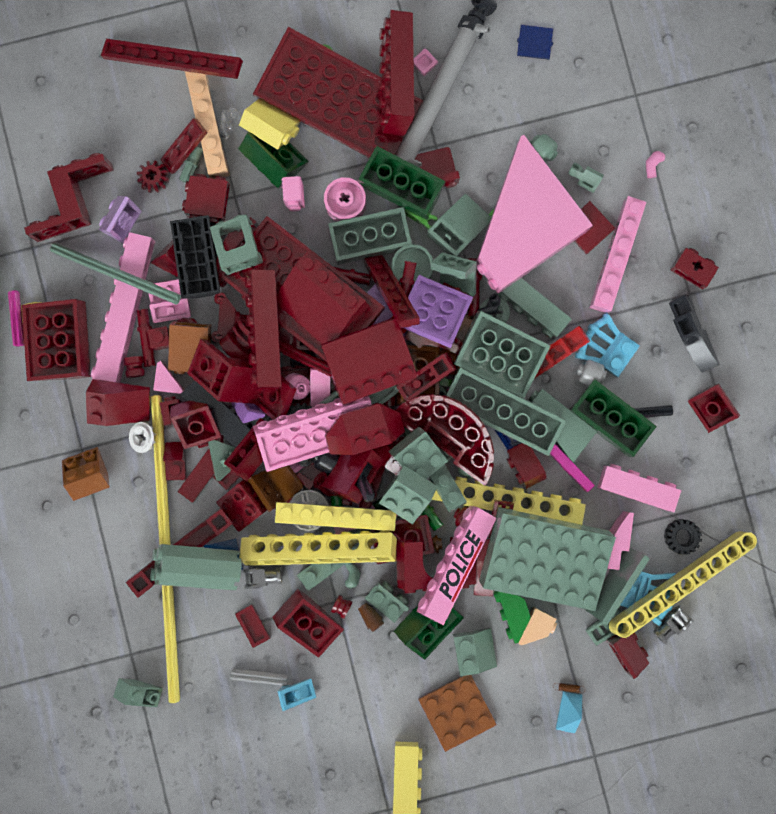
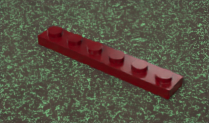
(392, 291)

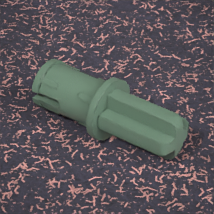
(191, 164)

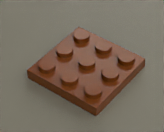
(457, 712)

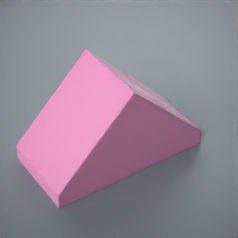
(165, 380)

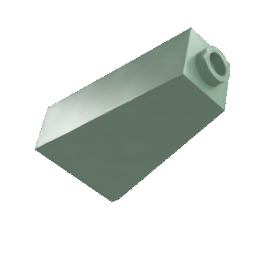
(575, 433)

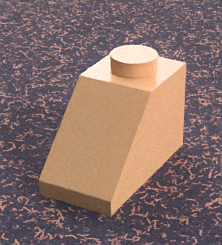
(539, 626)

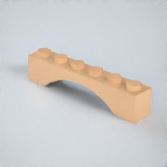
(204, 112)

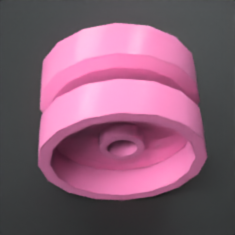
(341, 190)

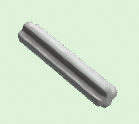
(259, 677)

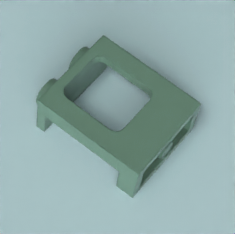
(240, 257)

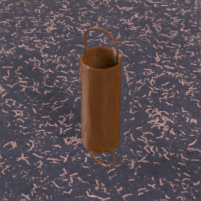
(569, 687)

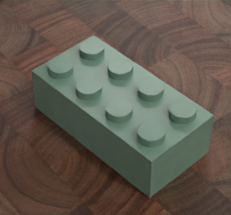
(369, 235)

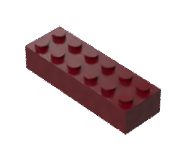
(397, 73)

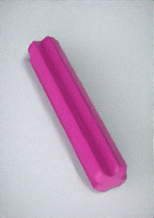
(16, 318)

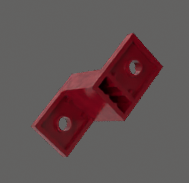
(69, 197)
(230, 381)

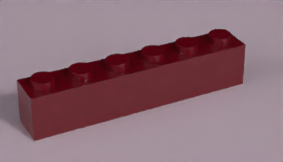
(263, 330)

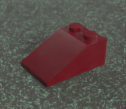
(116, 403)
(406, 531)
(307, 623)

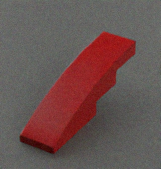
(563, 348)

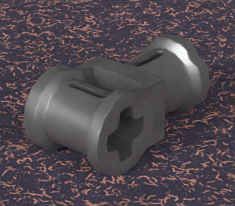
(261, 578)
(673, 624)

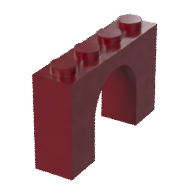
(410, 568)

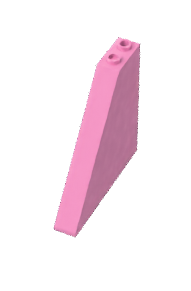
(529, 220)

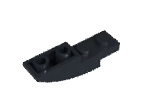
(692, 334)

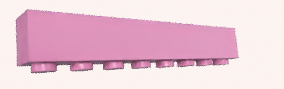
(122, 313)

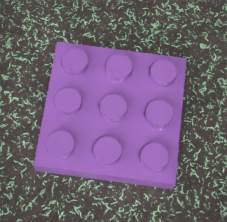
(439, 310)

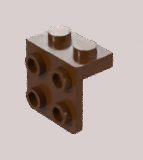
(275, 486)

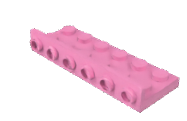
(301, 434)

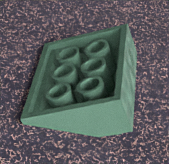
(501, 354)

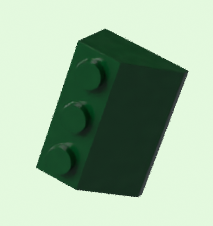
(272, 162)
(424, 634)

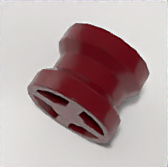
(341, 606)

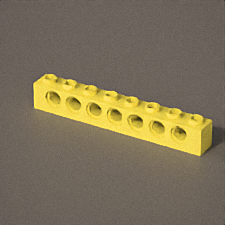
(575, 508)
(306, 555)

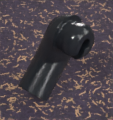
(492, 305)

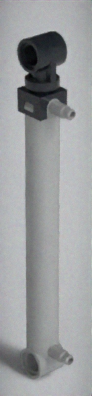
(471, 28)

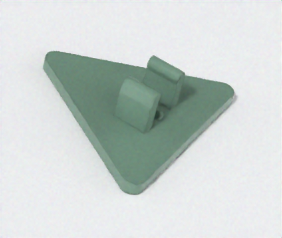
(219, 454)

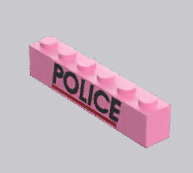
(617, 255)
(456, 564)

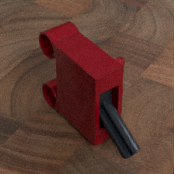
(351, 477)

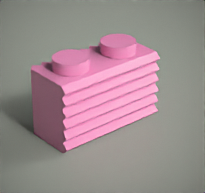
(293, 193)

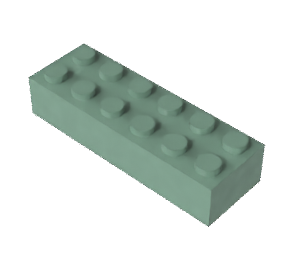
(507, 411)

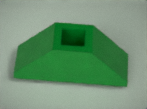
(514, 612)

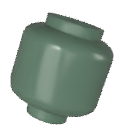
(545, 147)

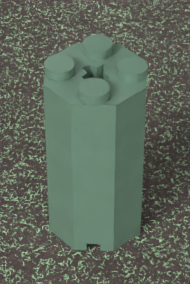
(196, 567)

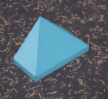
(569, 712)

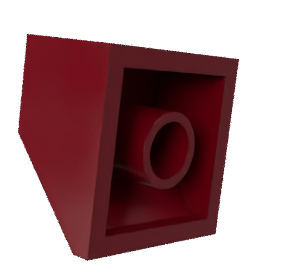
(194, 423)
(629, 654)

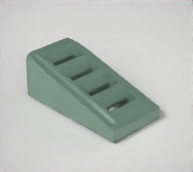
(604, 636)

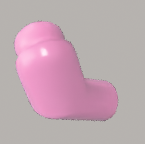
(651, 163)

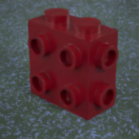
(206, 197)

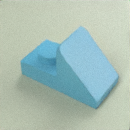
(296, 694)

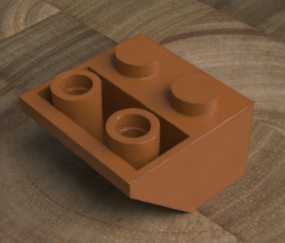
(84, 474)

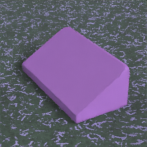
(248, 412)

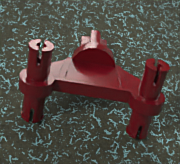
(227, 317)

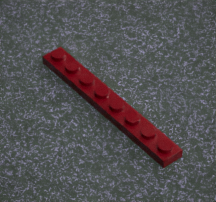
(172, 58)

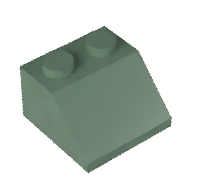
(474, 651)

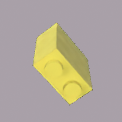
(269, 123)

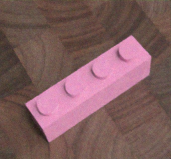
(638, 488)

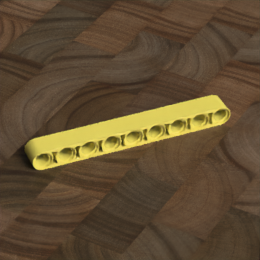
(692, 582)

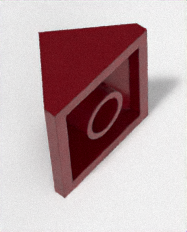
(713, 407)

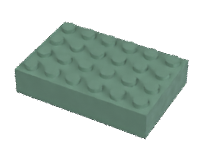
(547, 559)

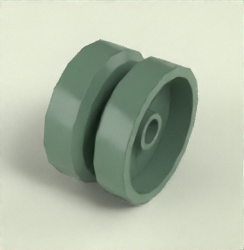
(416, 254)

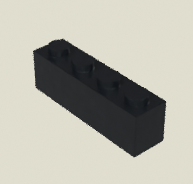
(225, 417)

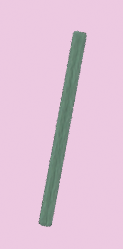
(115, 273)

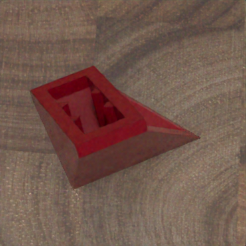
(166, 260)

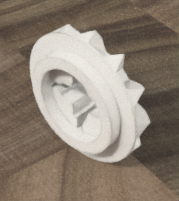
(137, 442)

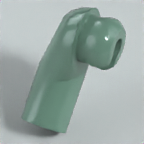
(354, 575)

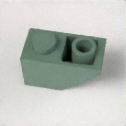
(137, 693)

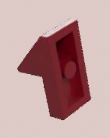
(175, 461)

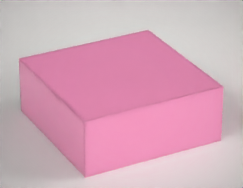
(425, 62)

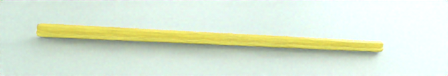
(164, 538)

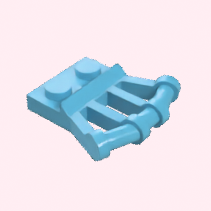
(618, 352)
(641, 588)

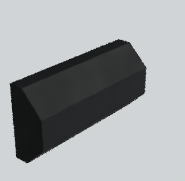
(195, 257)

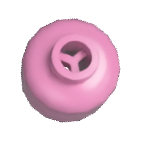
(301, 383)

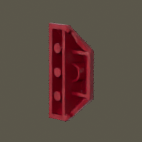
(364, 429)

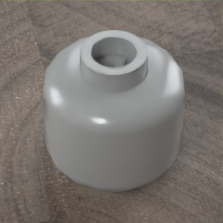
(591, 370)

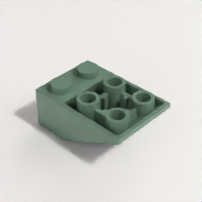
(459, 226)

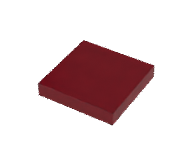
(598, 232)

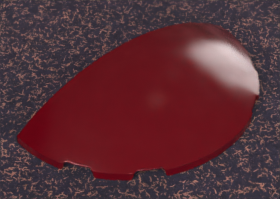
(453, 430)

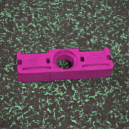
(571, 469)

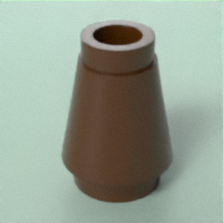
(370, 617)

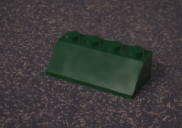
(401, 183)
(613, 418)

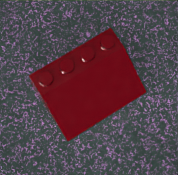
(320, 300)
(56, 340)
(368, 360)

